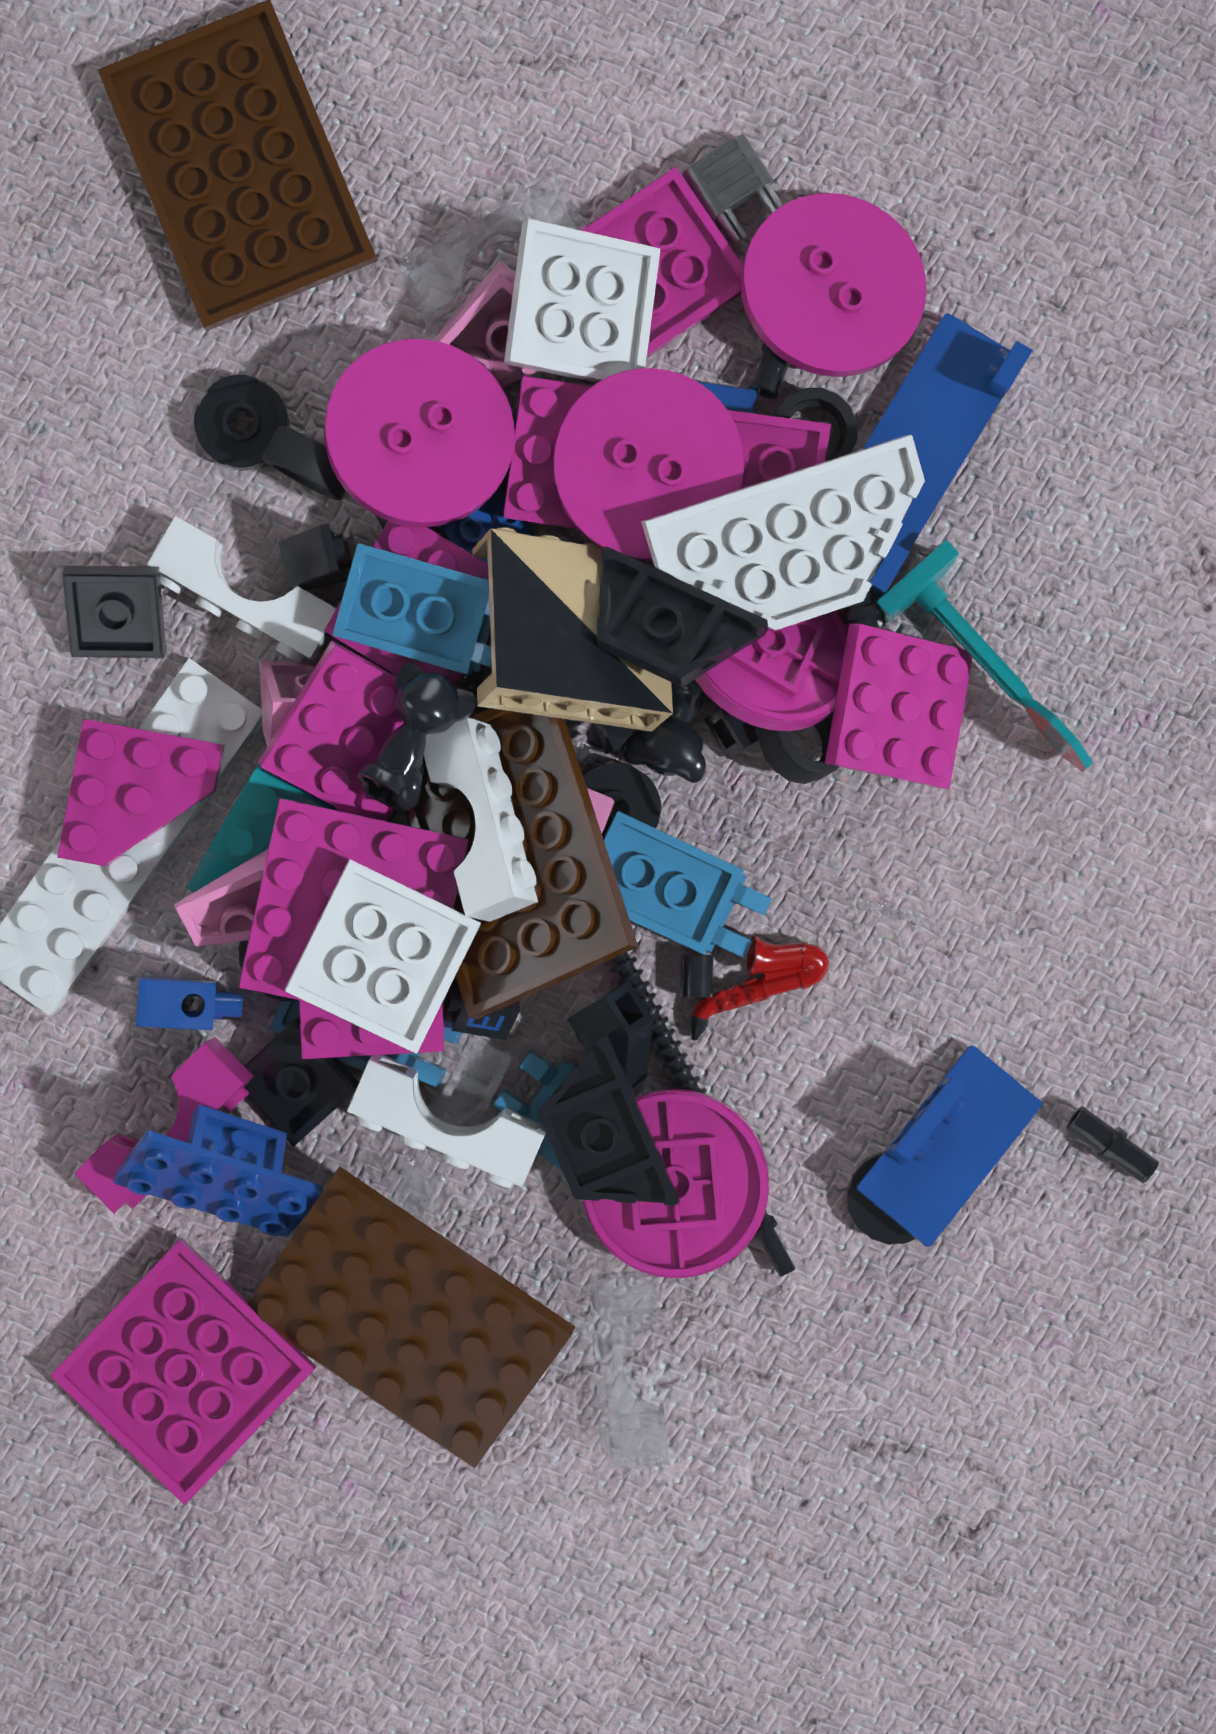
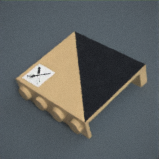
(546, 637)

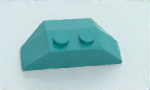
(248, 825)

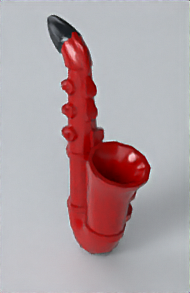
(783, 969)

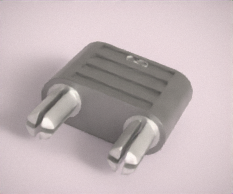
(729, 180)

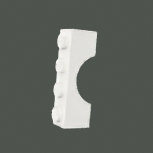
(194, 562)
(496, 872)
(392, 1099)

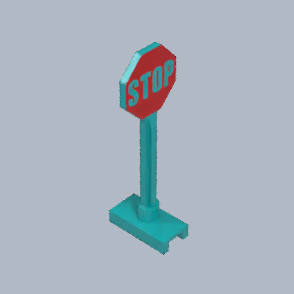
(922, 587)

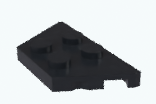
(667, 622)
(604, 1135)

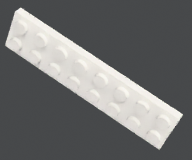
(78, 904)

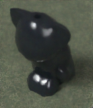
(427, 706)
(675, 744)

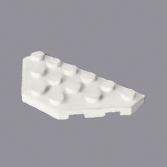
(796, 539)

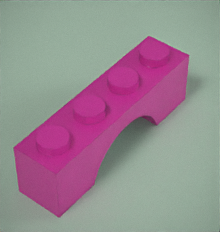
(206, 1078)

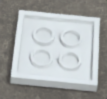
(580, 302)
(382, 956)

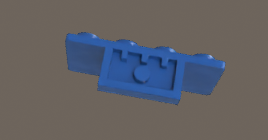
(949, 1146)
(223, 1170)

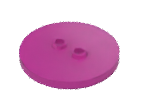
(833, 284)
(419, 432)
(641, 451)
(784, 677)
(719, 1183)

